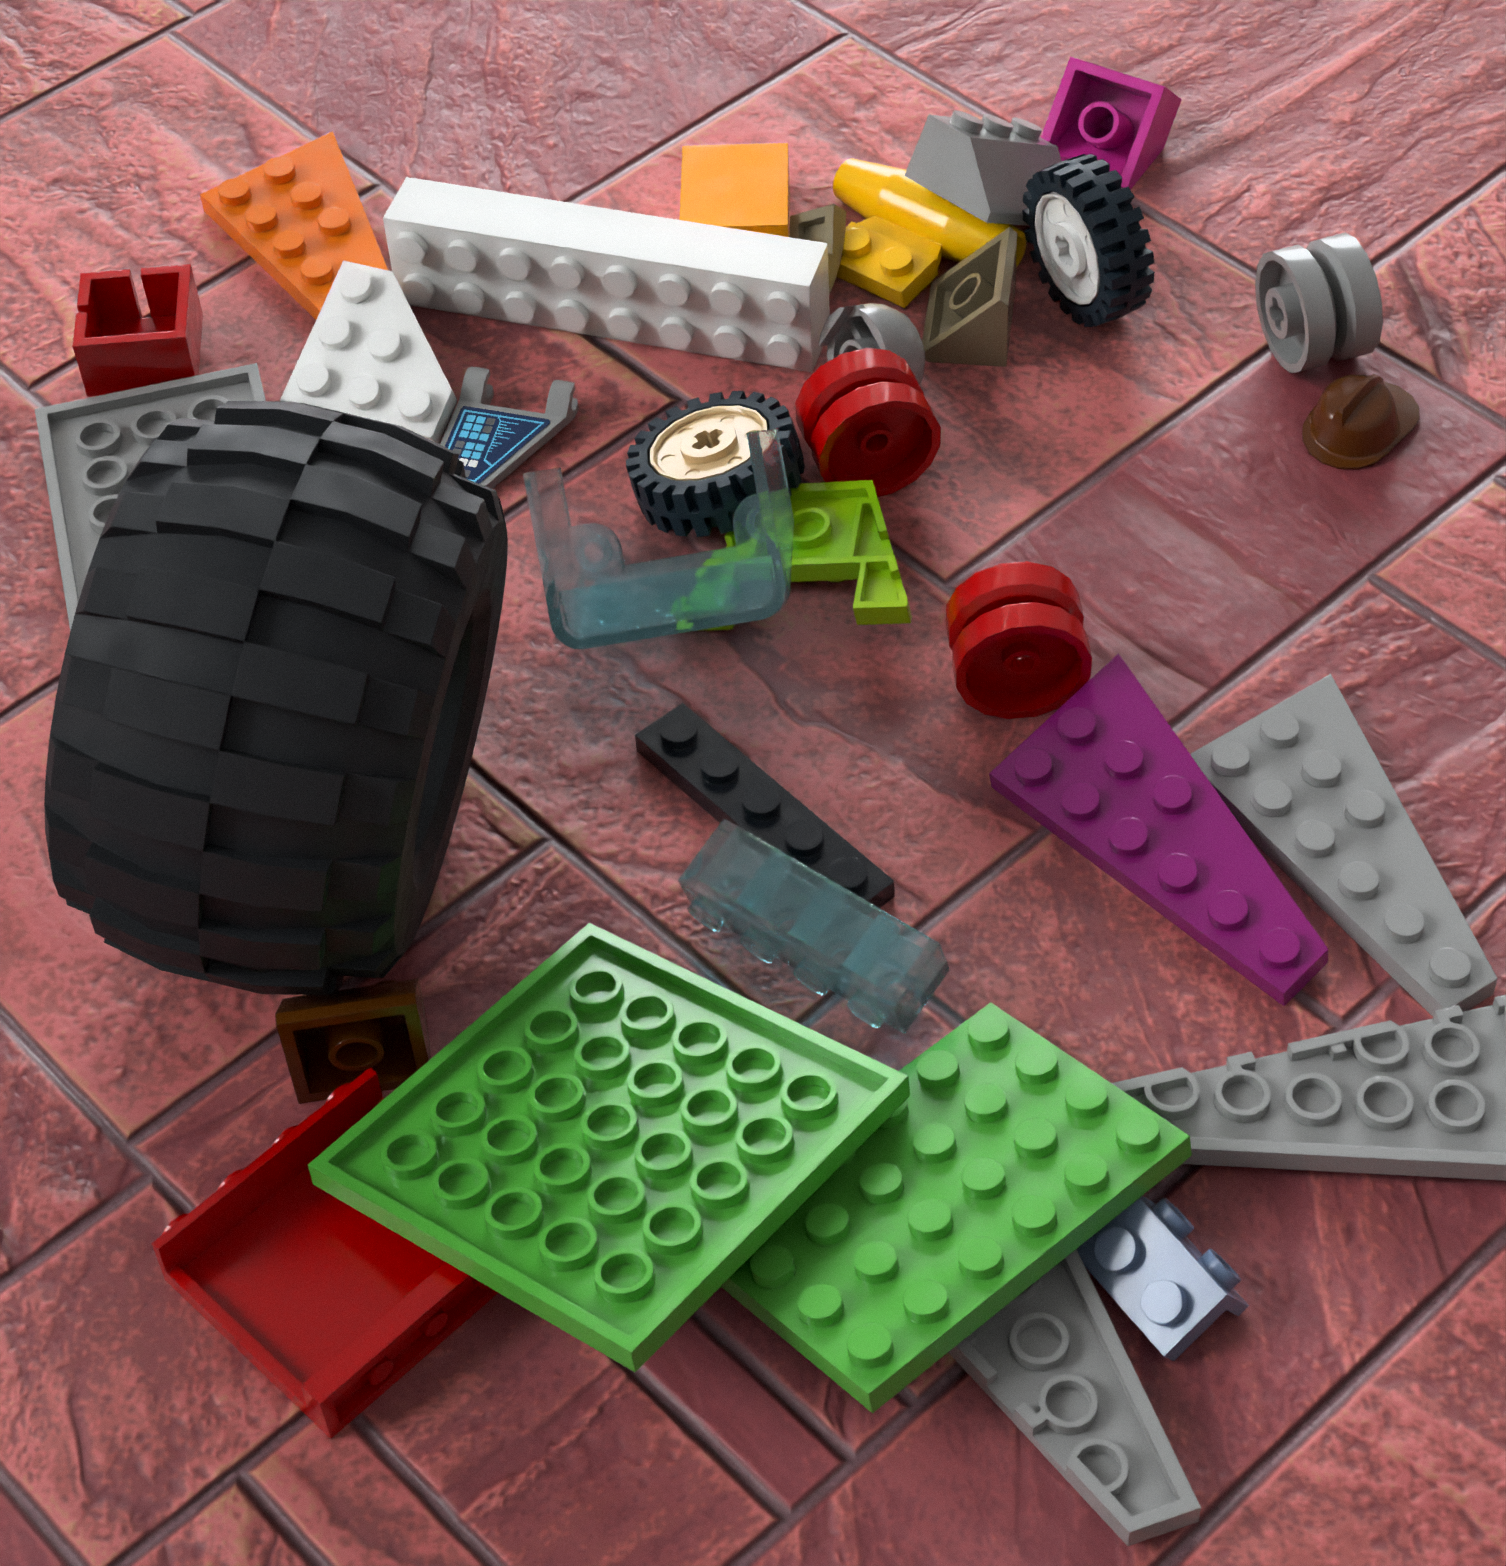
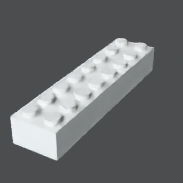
(610, 273)

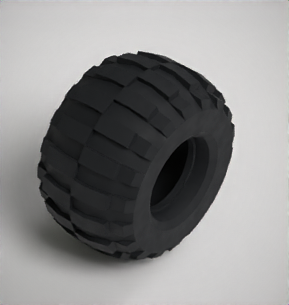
(274, 696)

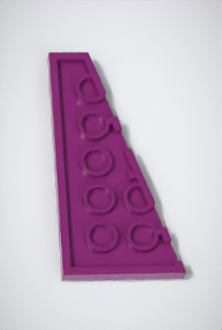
(1141, 810)

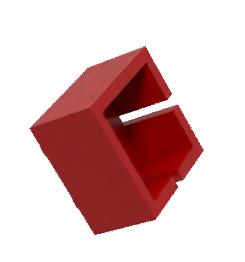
(123, 349)

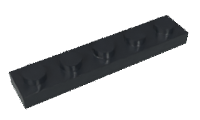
(742, 793)

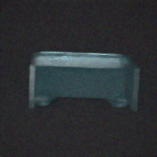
(604, 602)

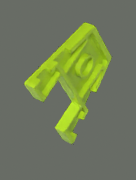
(845, 538)

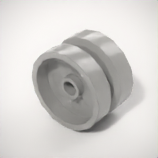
(1318, 302)

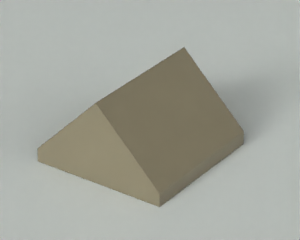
(974, 307)

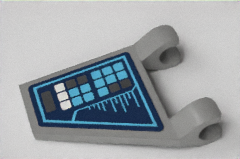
(498, 438)

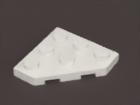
(372, 357)

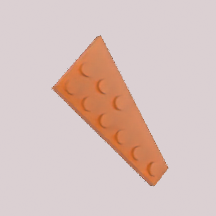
(298, 219)

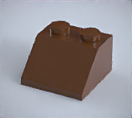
(345, 1033)

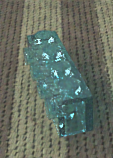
(814, 927)

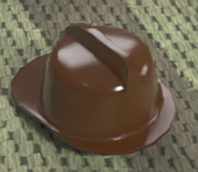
(1358, 421)

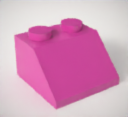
(1110, 118)

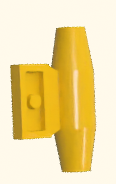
(903, 231)

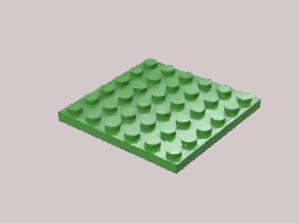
(611, 1141)

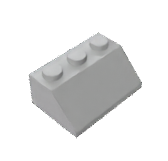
(981, 163)

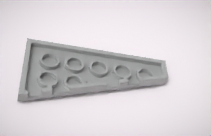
(1333, 823)
(1352, 1101)
(1076, 1397)

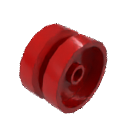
(868, 420)
(1017, 640)

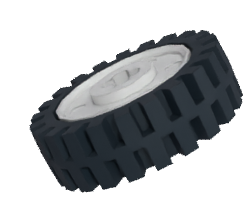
(1088, 240)

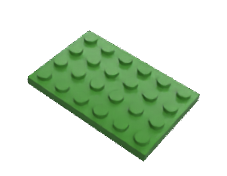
(954, 1205)

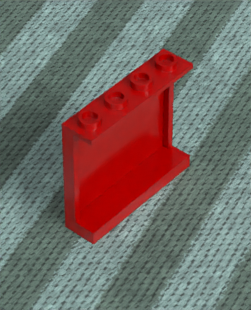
(309, 1283)

